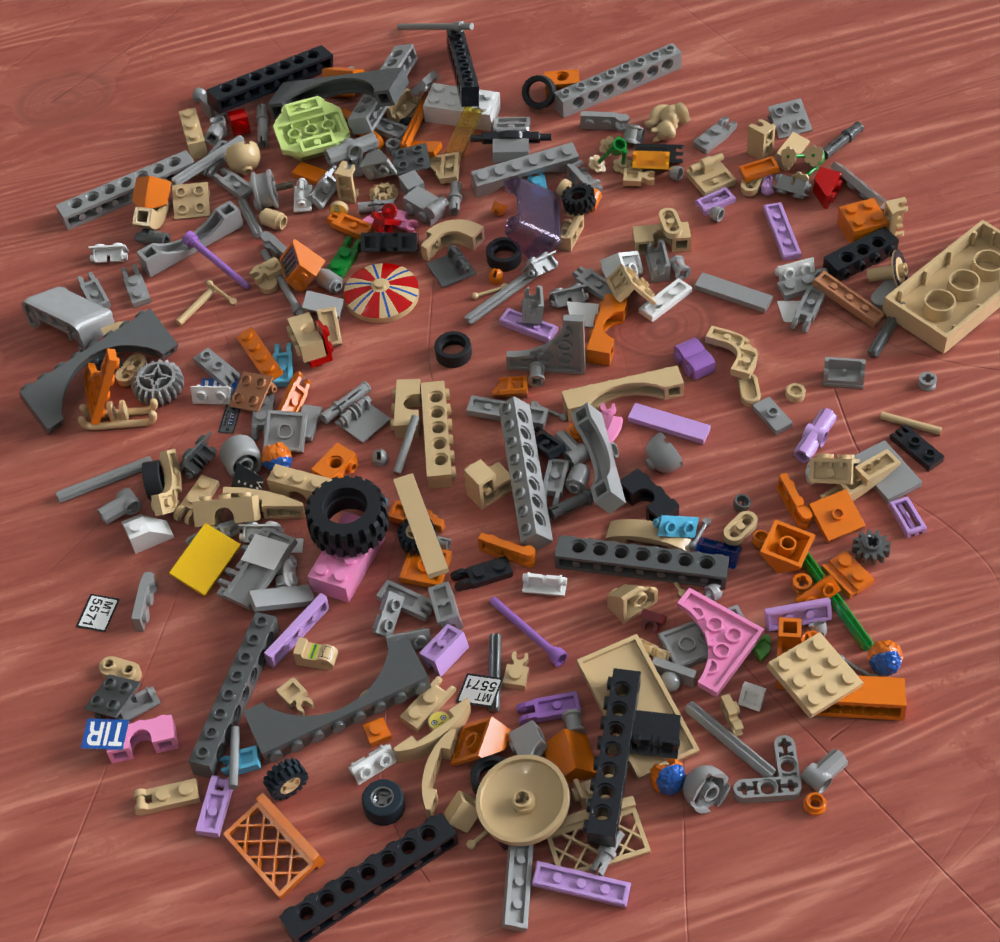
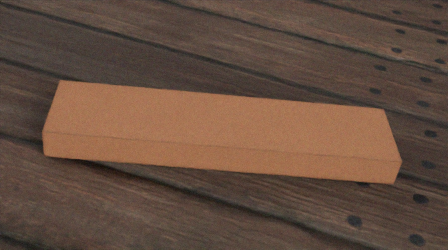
(848, 299)

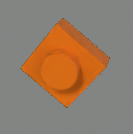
(377, 732)

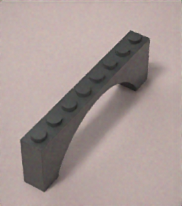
(383, 85)
(141, 335)
(287, 733)

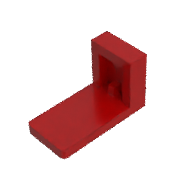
(239, 122)
(324, 333)

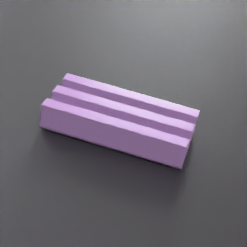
(723, 201)
(901, 522)

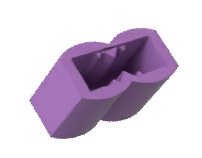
(694, 359)

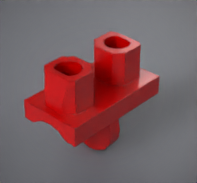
(385, 220)

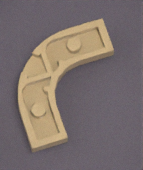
(738, 344)
(167, 500)

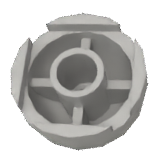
(662, 455)
(705, 787)

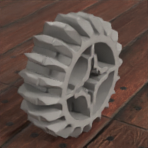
(157, 381)

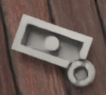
(425, 205)

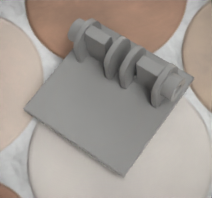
(789, 118)
(362, 419)

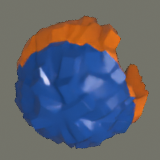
(276, 454)
(885, 657)
(668, 778)

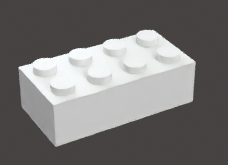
(444, 106)

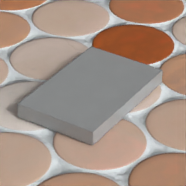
(898, 482)

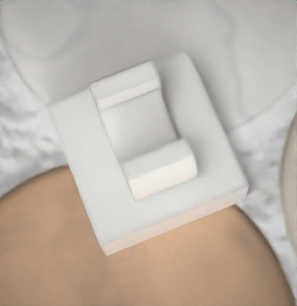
(752, 696)

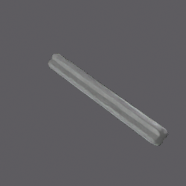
(204, 163)
(498, 298)
(101, 480)
(730, 740)

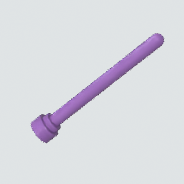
(190, 239)
(556, 655)

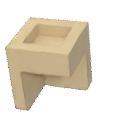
(461, 811)

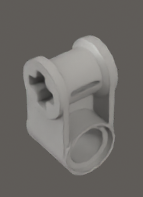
(634, 134)

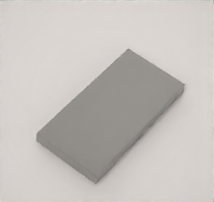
(687, 642)

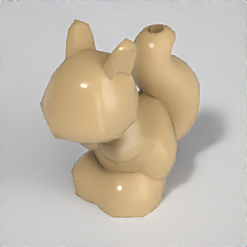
(670, 117)

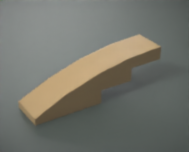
(867, 475)
(272, 504)

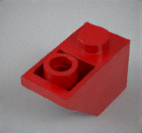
(826, 185)

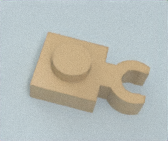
(635, 177)
(268, 269)
(654, 651)
(516, 674)
(294, 694)
(730, 711)

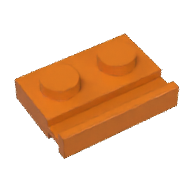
(848, 574)

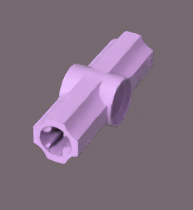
(815, 435)

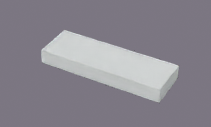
(665, 300)

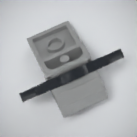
(510, 138)

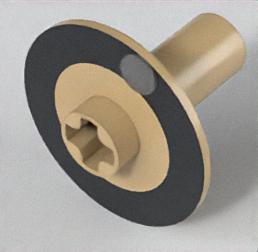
(897, 270)

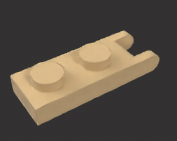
(427, 703)

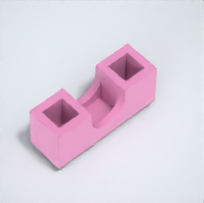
(159, 731)

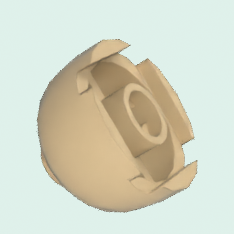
(243, 157)

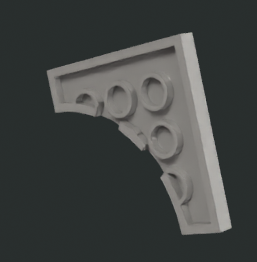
(560, 355)

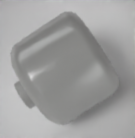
(240, 450)

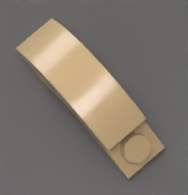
(149, 217)
(452, 232)

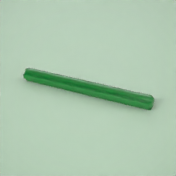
(840, 607)

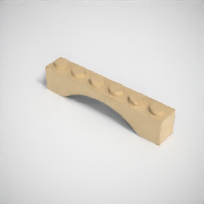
(661, 383)

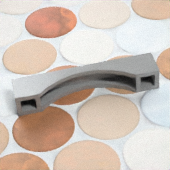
(492, 178)
(221, 222)
(606, 486)

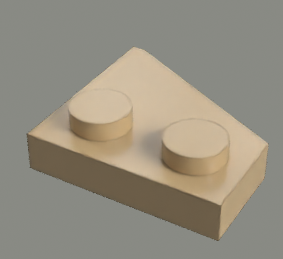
(446, 167)

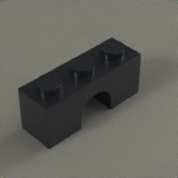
(390, 242)
(639, 487)

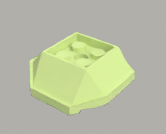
(310, 128)

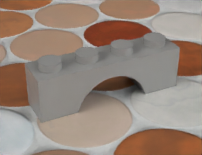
(528, 741)

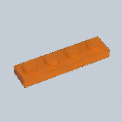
(259, 353)

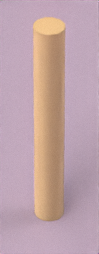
(195, 306)
(910, 423)

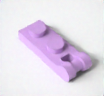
(214, 808)

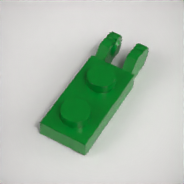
(345, 257)

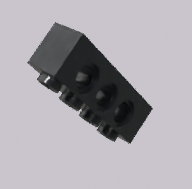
(861, 254)

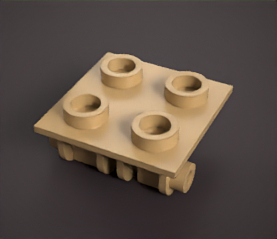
(191, 200)

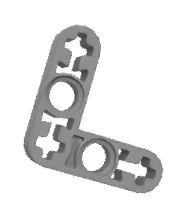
(783, 778)

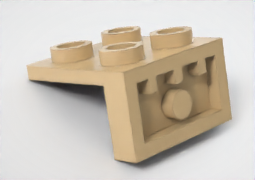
(625, 280)
(832, 470)

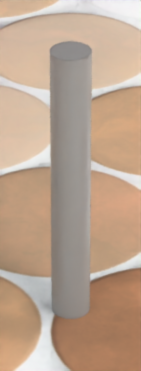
(406, 444)
(234, 757)

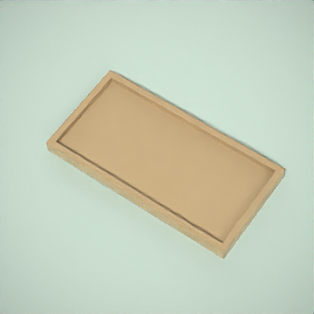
(653, 694)

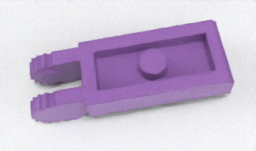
(547, 707)

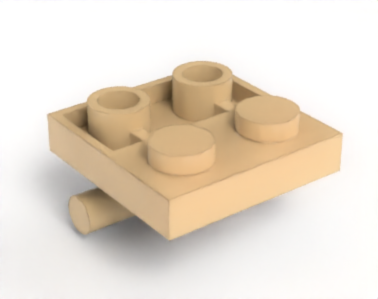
(710, 175)

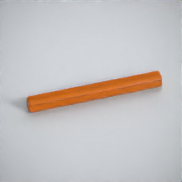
(414, 123)

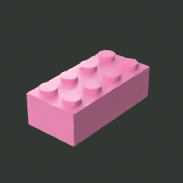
(338, 575)

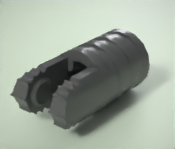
(151, 236)

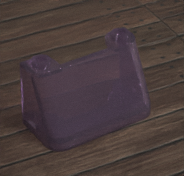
(537, 219)

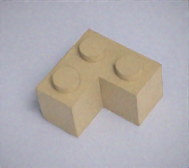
(486, 483)

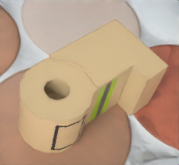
(314, 655)

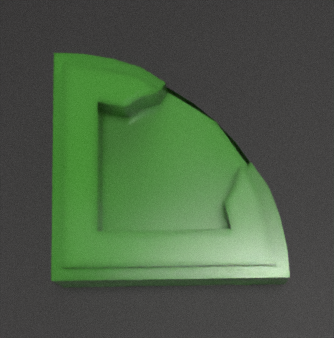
(762, 648)

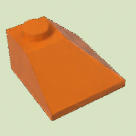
(480, 740)

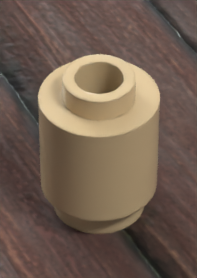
(273, 219)

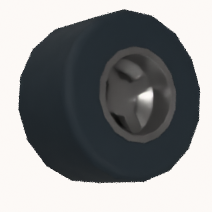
(383, 793)

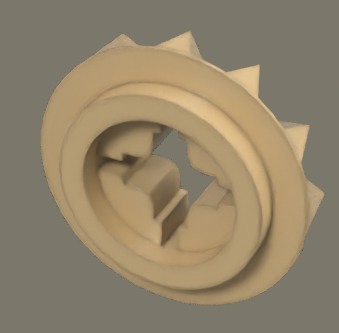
(392, 192)

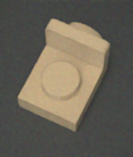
(581, 792)

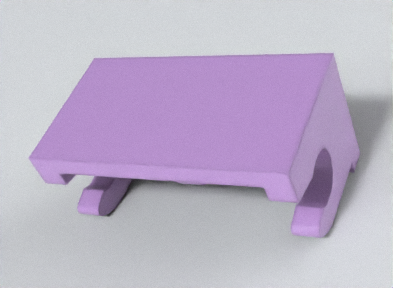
(444, 649)

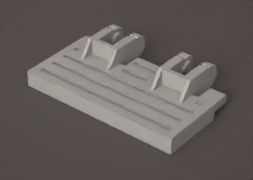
(251, 575)

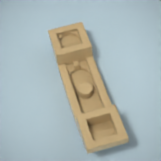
(643, 531)
(412, 749)
(443, 750)

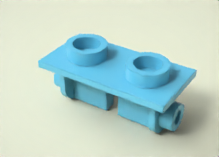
(676, 526)

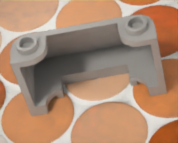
(68, 313)

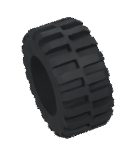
(348, 537)

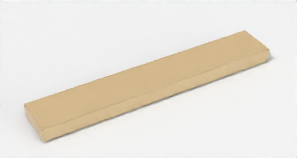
(421, 526)

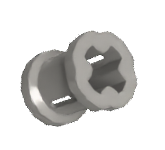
(679, 267)
(536, 376)
(572, 720)

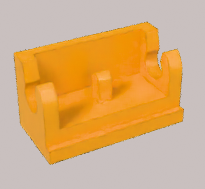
(651, 160)

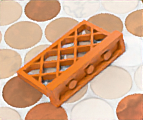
(292, 837)

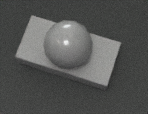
(674, 674)

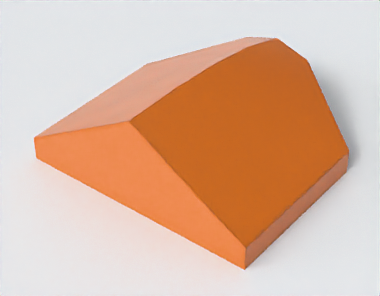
(151, 192)
(511, 386)

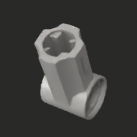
(216, 130)
(575, 452)
(125, 503)
(820, 775)

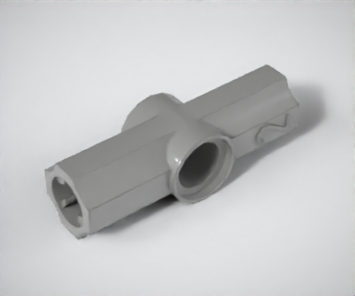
(351, 148)

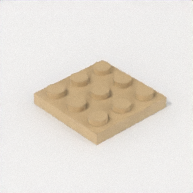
(815, 675)

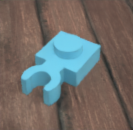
(248, 760)

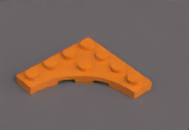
(98, 385)

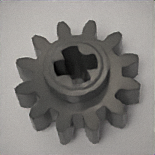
(871, 547)

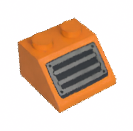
(300, 265)

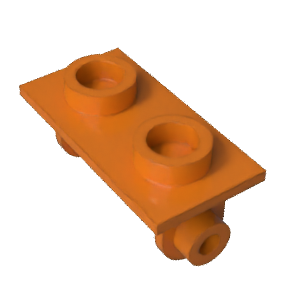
(822, 589)

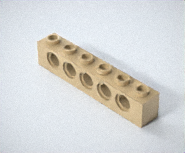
(436, 434)

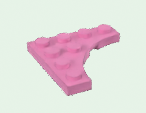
(727, 638)

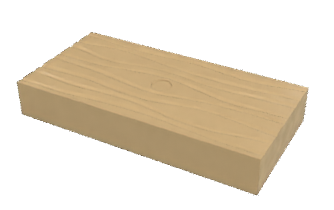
(951, 290)

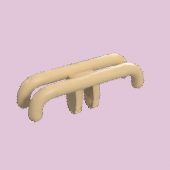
(120, 416)

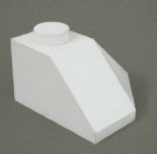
(628, 259)
(146, 532)

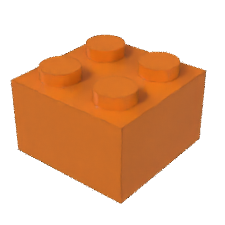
(861, 219)

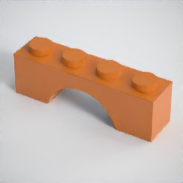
(600, 345)

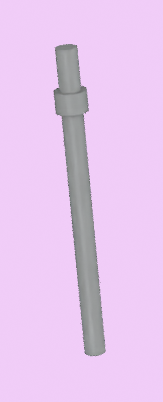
(458, 26)
(295, 306)

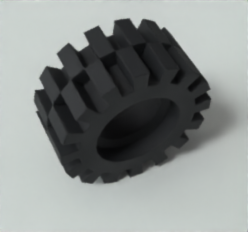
(585, 196)

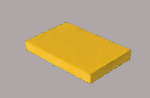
(205, 559)

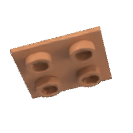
(252, 391)

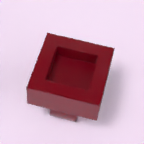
(652, 617)

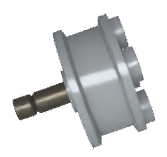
(266, 189)

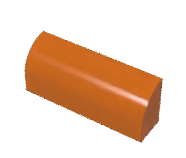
(876, 699)

